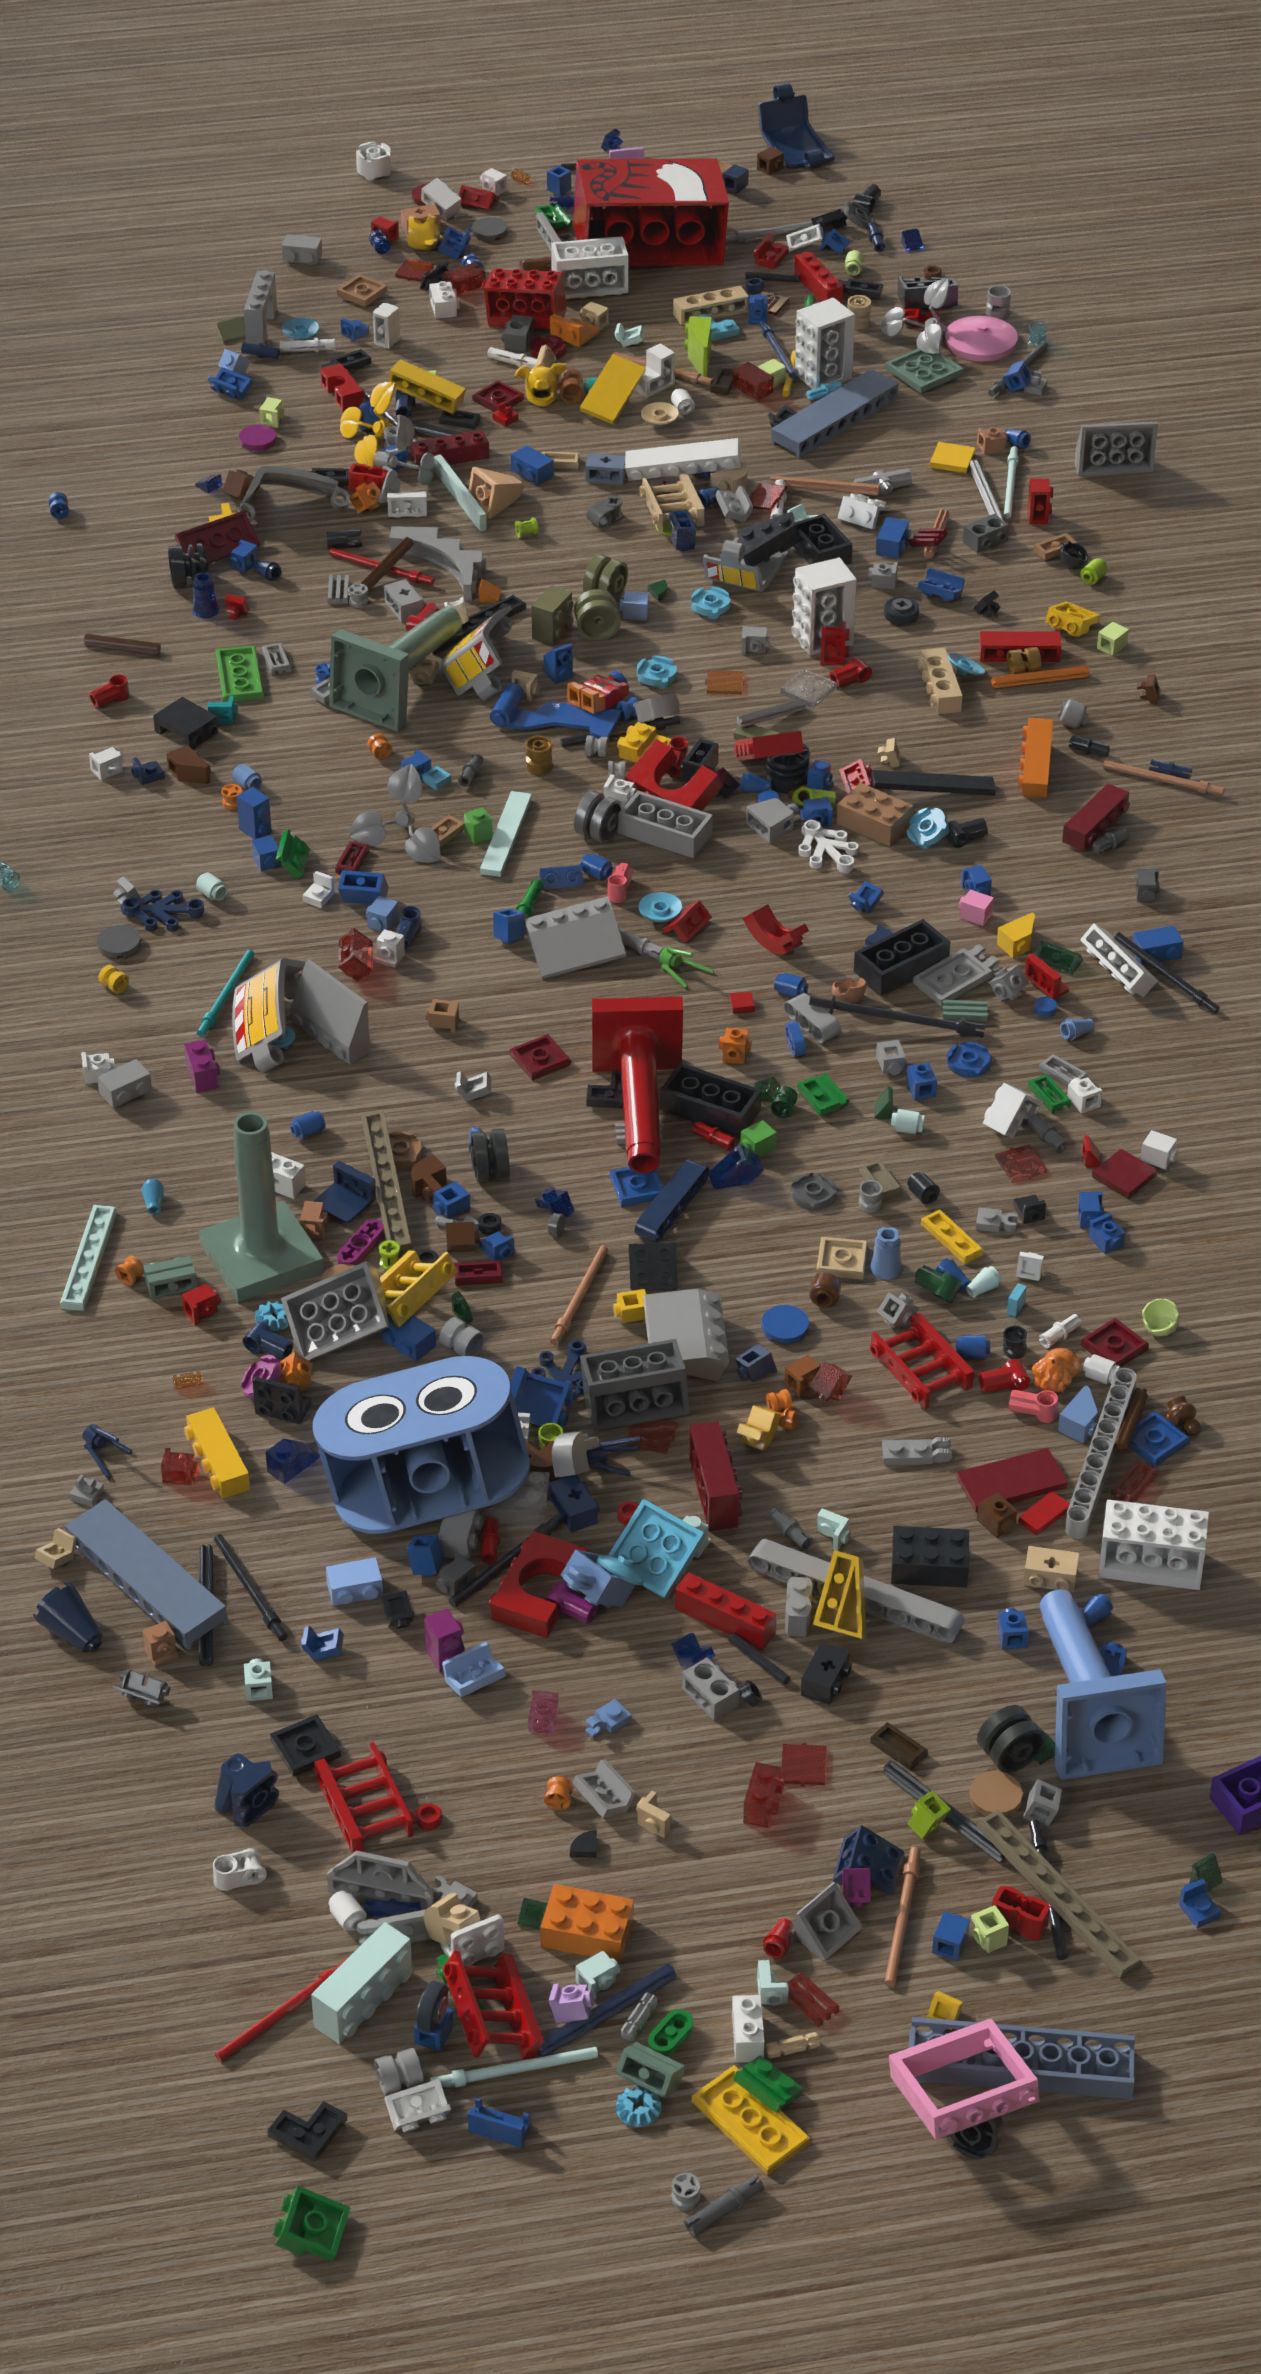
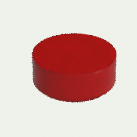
(625, 1511)
(428, 1817)

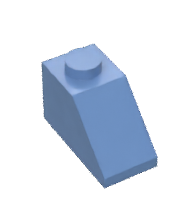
(1079, 1417)

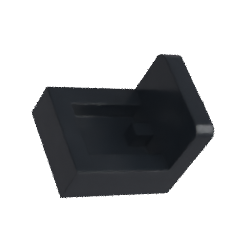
(785, 413)
(728, 781)
(397, 1610)

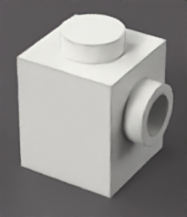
(1159, 1150)

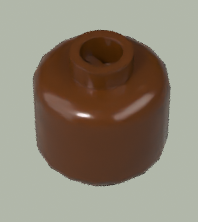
(825, 1290)

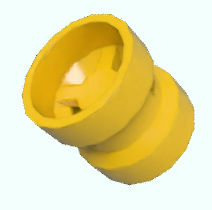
(112, 978)

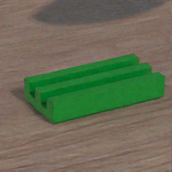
(1046, 1095)

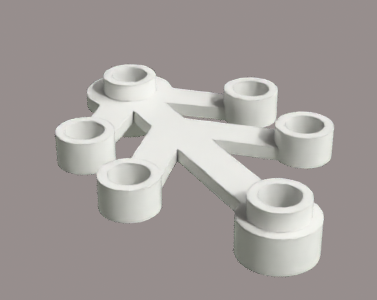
(813, 830)

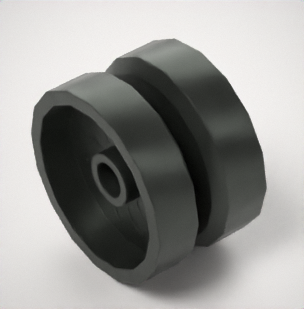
(494, 1155)
(1011, 1738)

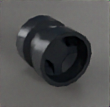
(1014, 1342)

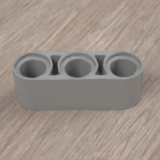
(812, 1019)

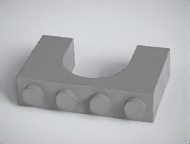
(260, 307)

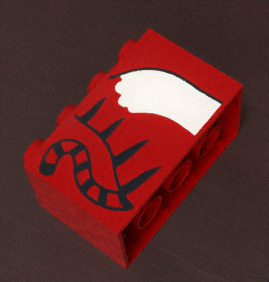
(656, 208)

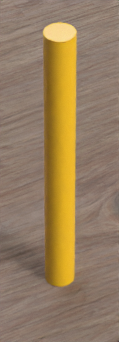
(788, 381)

